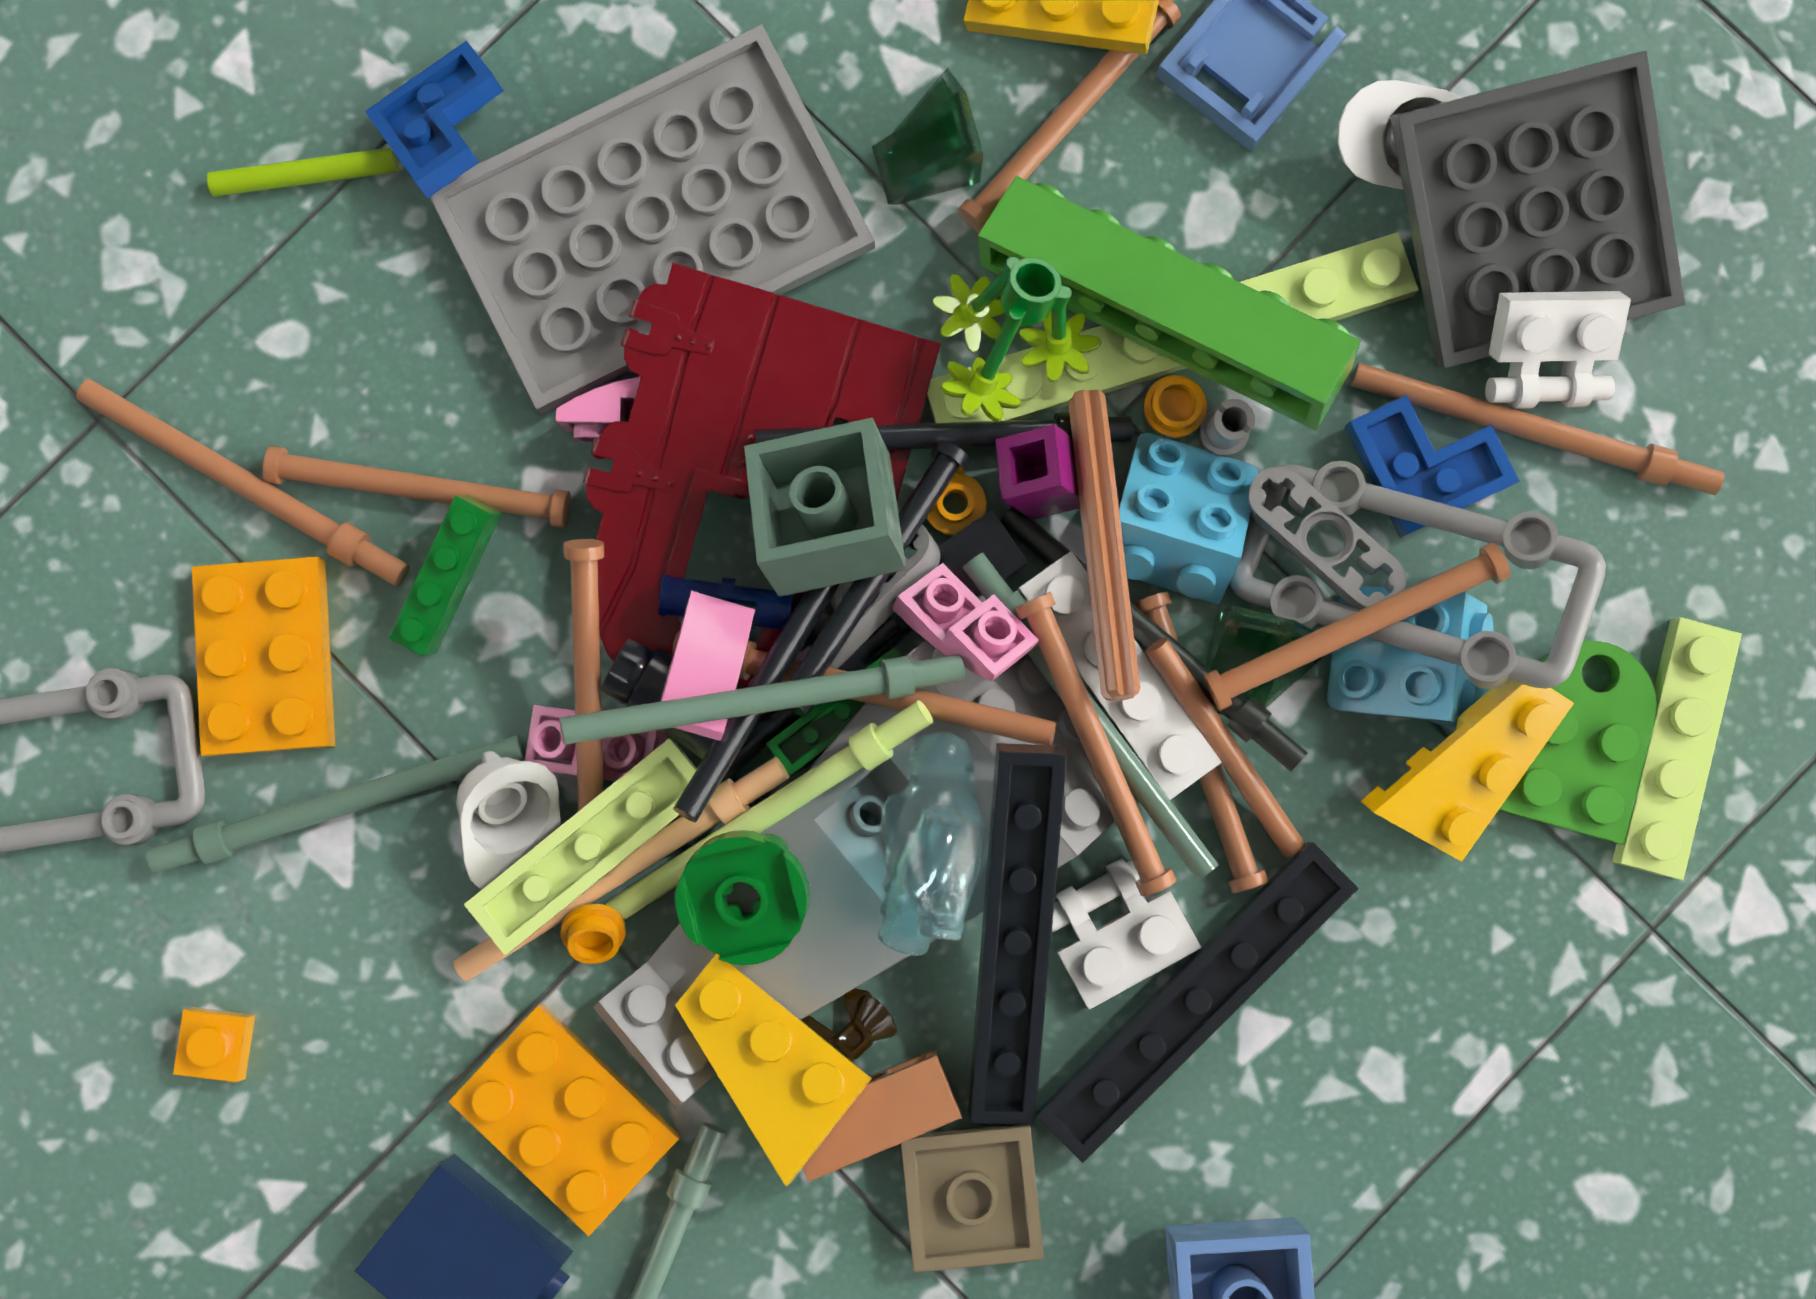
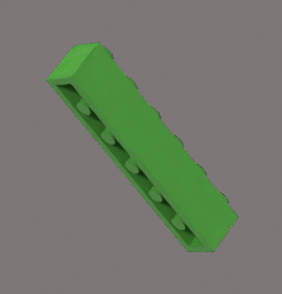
(1174, 303)

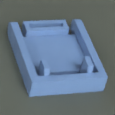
(1256, 52)

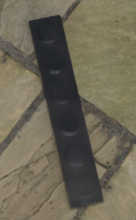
(1016, 932)
(1196, 1001)

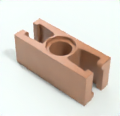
(889, 1111)

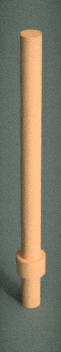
(725, 805)

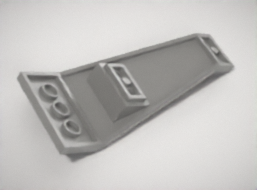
(845, 879)

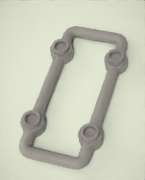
(1485, 657)
(127, 817)

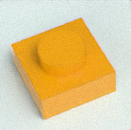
(214, 1044)

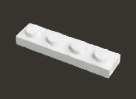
(1153, 719)

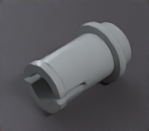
(1219, 439)

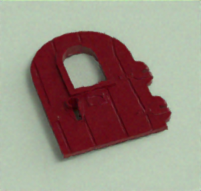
(710, 375)

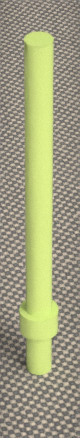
(866, 749)

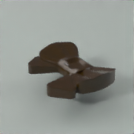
(868, 1024)

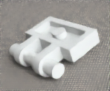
(1556, 328)
(1125, 948)

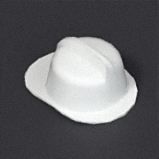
(1366, 129)
(504, 814)

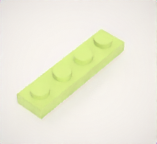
(1690, 707)
(583, 848)

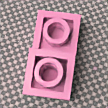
(597, 409)
(959, 623)
(708, 654)
(619, 752)

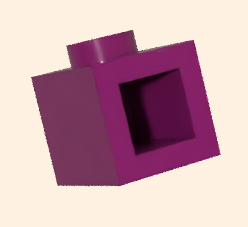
(1038, 472)

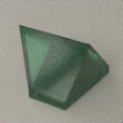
(932, 147)
(1247, 634)

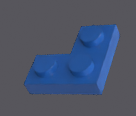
(422, 115)
(1403, 460)

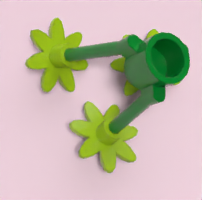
(1029, 295)

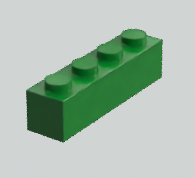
(445, 575)
(813, 733)

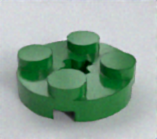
(722, 927)

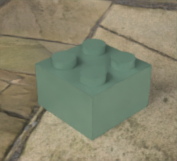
(824, 507)

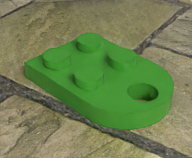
(1596, 756)

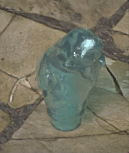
(931, 846)

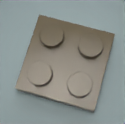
(972, 1198)

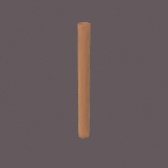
(1225, 746)

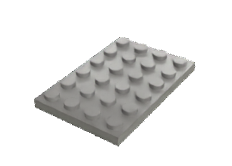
(683, 170)

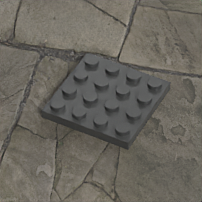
(1538, 194)

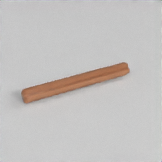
(1103, 546)

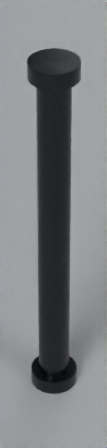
(947, 461)

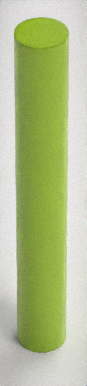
(302, 172)

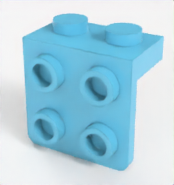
(1184, 517)
(1404, 683)

